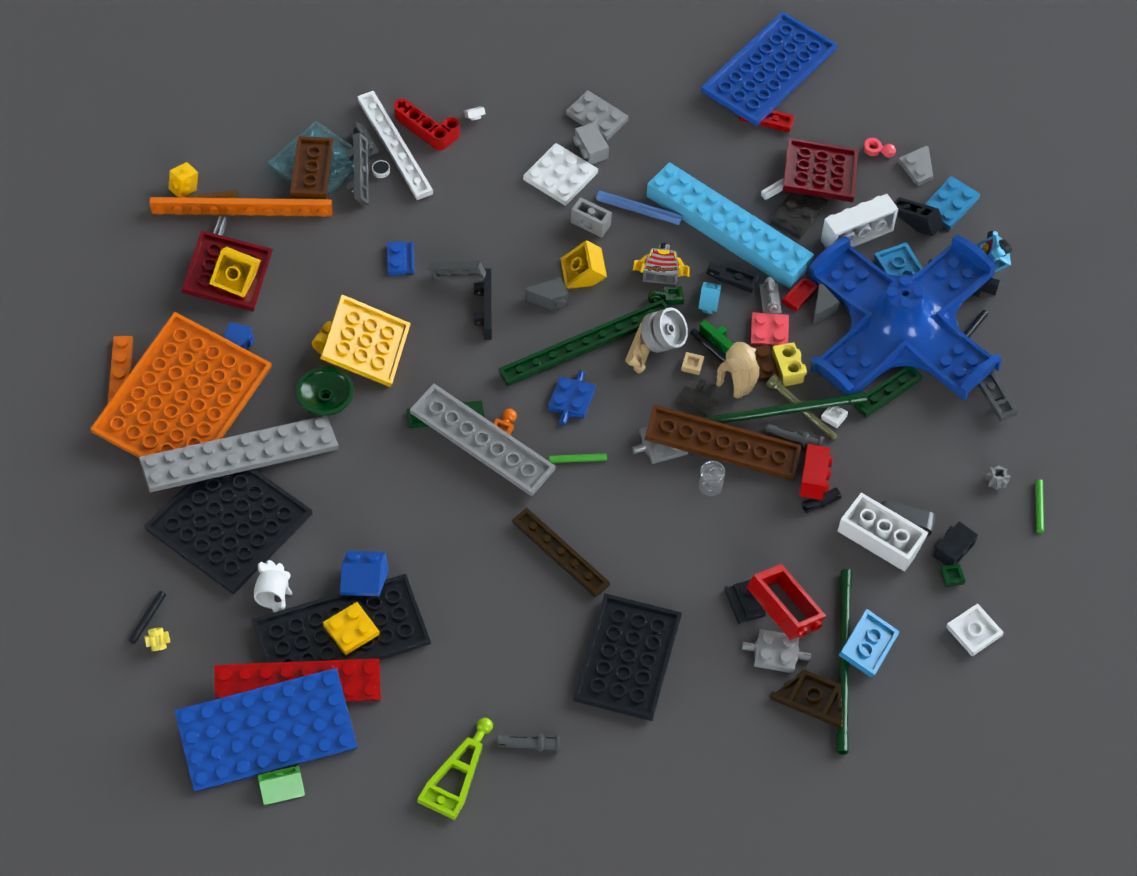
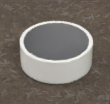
(381, 169)

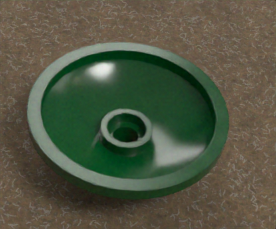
(323, 383)

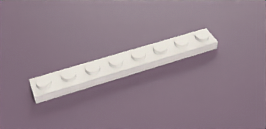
(395, 145)

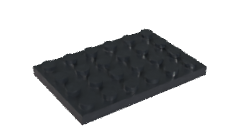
(627, 657)

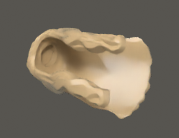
(743, 366)

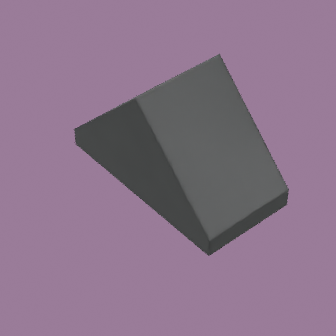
(825, 304)

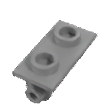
(770, 297)

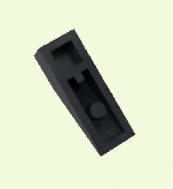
(919, 216)

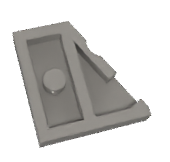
(918, 165)

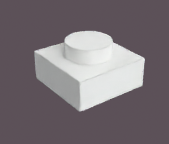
(474, 113)
(834, 416)

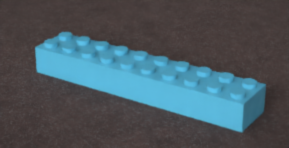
(730, 225)

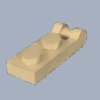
(638, 353)

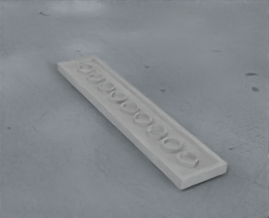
(238, 453)

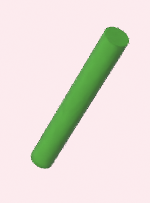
(578, 458)
(1039, 506)

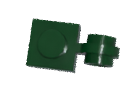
(672, 295)

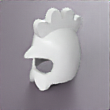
(272, 582)

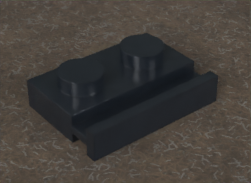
(744, 603)

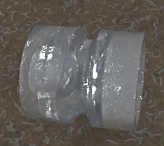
(711, 478)

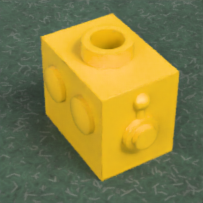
(183, 180)

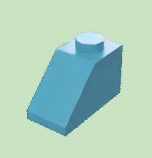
(709, 297)

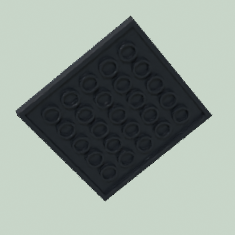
(229, 524)

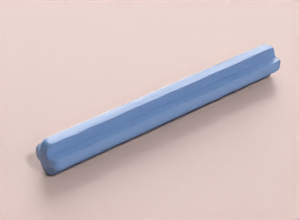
(639, 207)

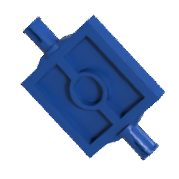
(571, 397)

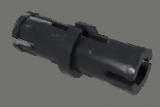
(812, 504)

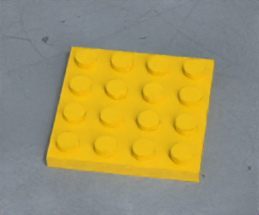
(365, 340)

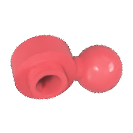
(873, 147)

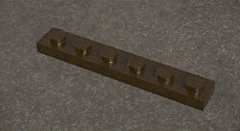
(561, 552)

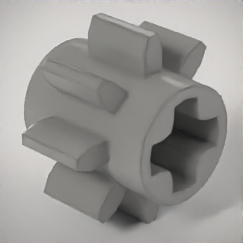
(997, 477)

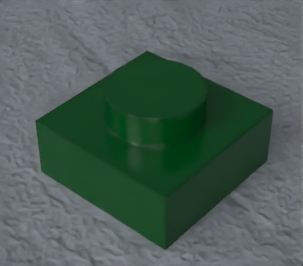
(952, 575)

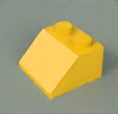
(583, 266)
(234, 271)

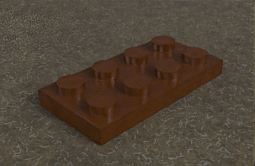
(312, 167)

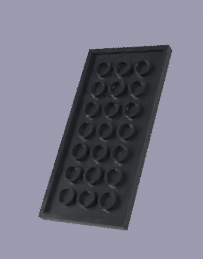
(300, 636)

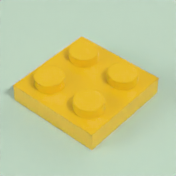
(351, 628)

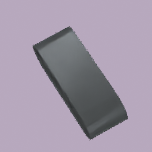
(919, 517)

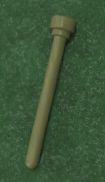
(775, 384)

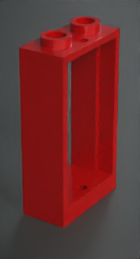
(775, 608)

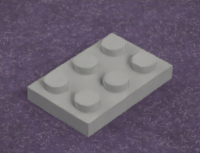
(591, 109)

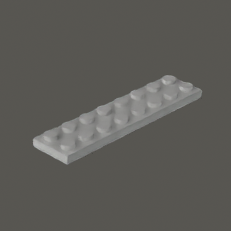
(482, 439)

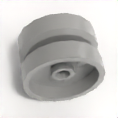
(664, 330)

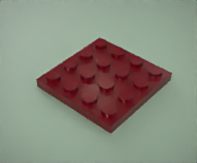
(820, 170)
(204, 263)

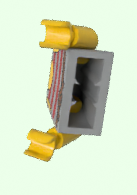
(661, 266)

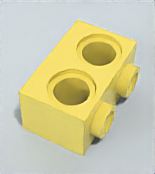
(788, 364)

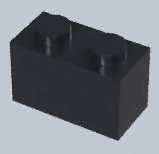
(955, 544)

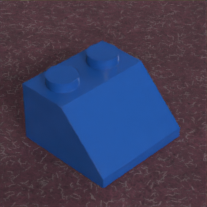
(363, 573)

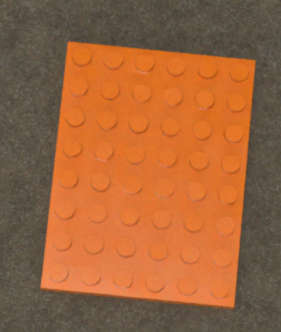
(181, 391)

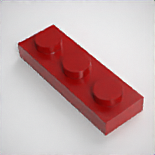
(776, 120)

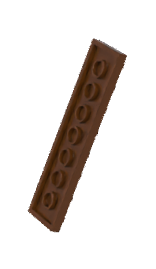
(723, 442)

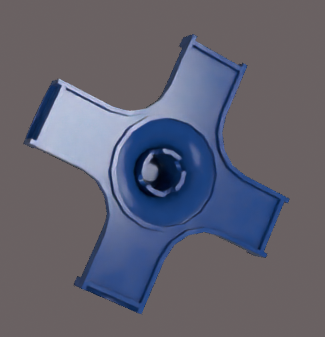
(904, 317)

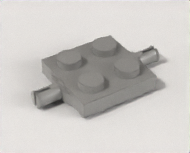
(656, 452)
(776, 651)

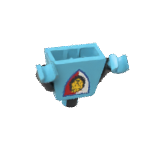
(997, 249)

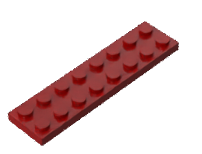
(358, 676)

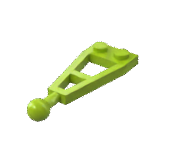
(446, 802)

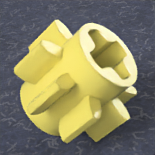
(157, 639)

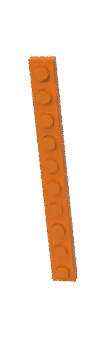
(241, 206)

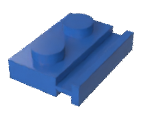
(400, 258)

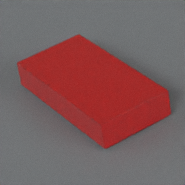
(799, 294)

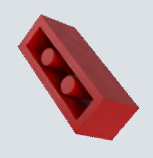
(816, 472)

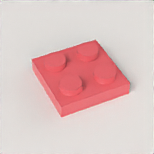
(769, 329)

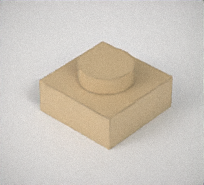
(692, 363)

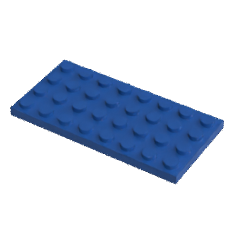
(769, 68)
(265, 729)

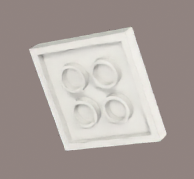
(560, 174)

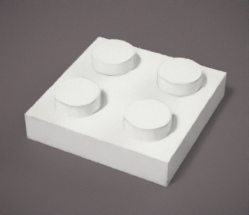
(974, 629)

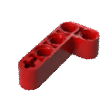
(436, 135)

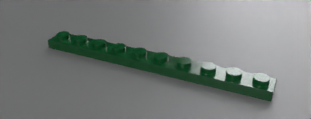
(577, 345)

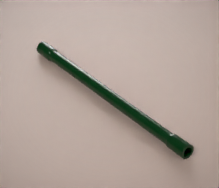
(850, 399)
(842, 737)

